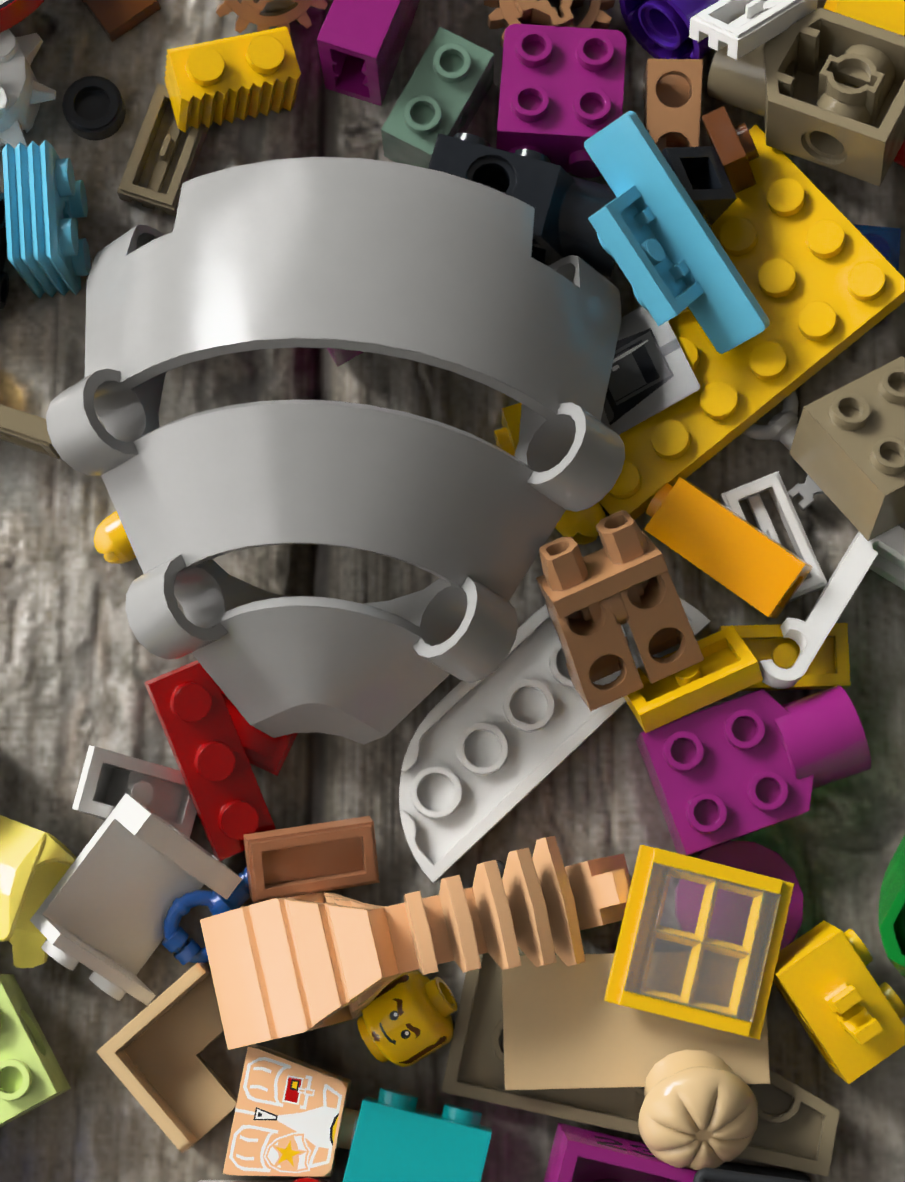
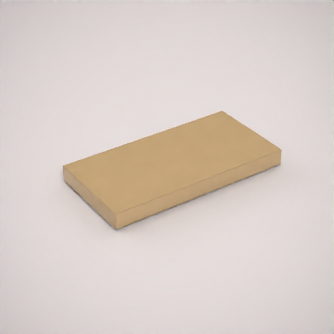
(570, 1038)

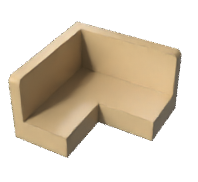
(162, 1064)

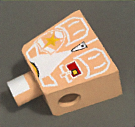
(288, 1118)

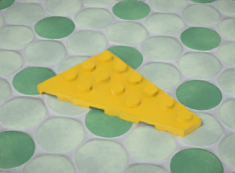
(816, 287)

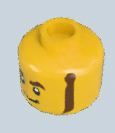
(408, 1019)

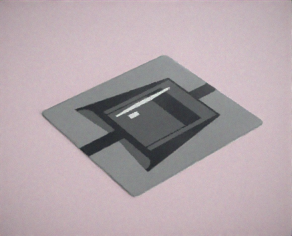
(645, 373)

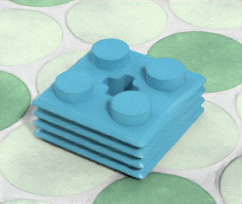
(42, 219)

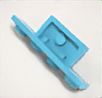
(665, 239)

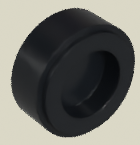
(94, 108)

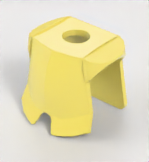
(29, 871)

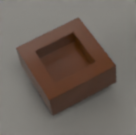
(733, 147)

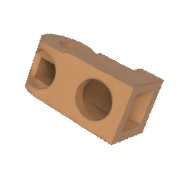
(673, 101)

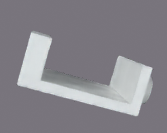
(118, 893)

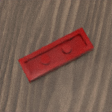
(210, 757)

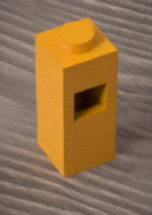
(725, 546)

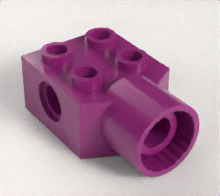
(750, 763)

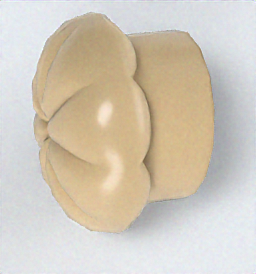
(696, 1111)

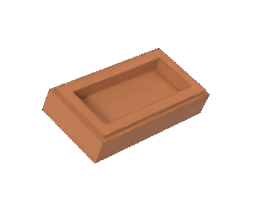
(311, 858)

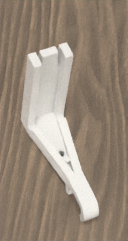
(882, 555)

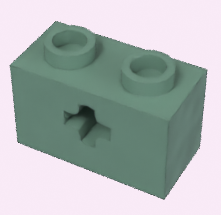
(438, 98)

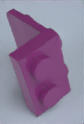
(559, 91)

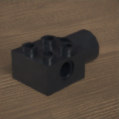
(559, 199)

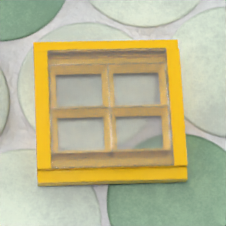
(699, 942)

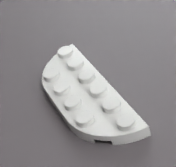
(496, 744)

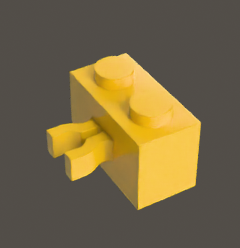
(839, 1000)

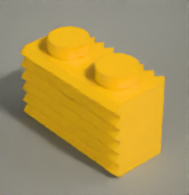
(232, 78)

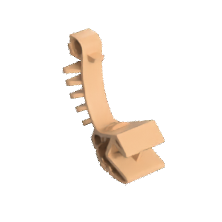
(328, 956)

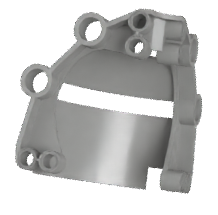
(356, 263)

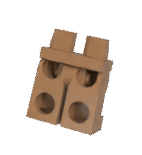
(613, 588)

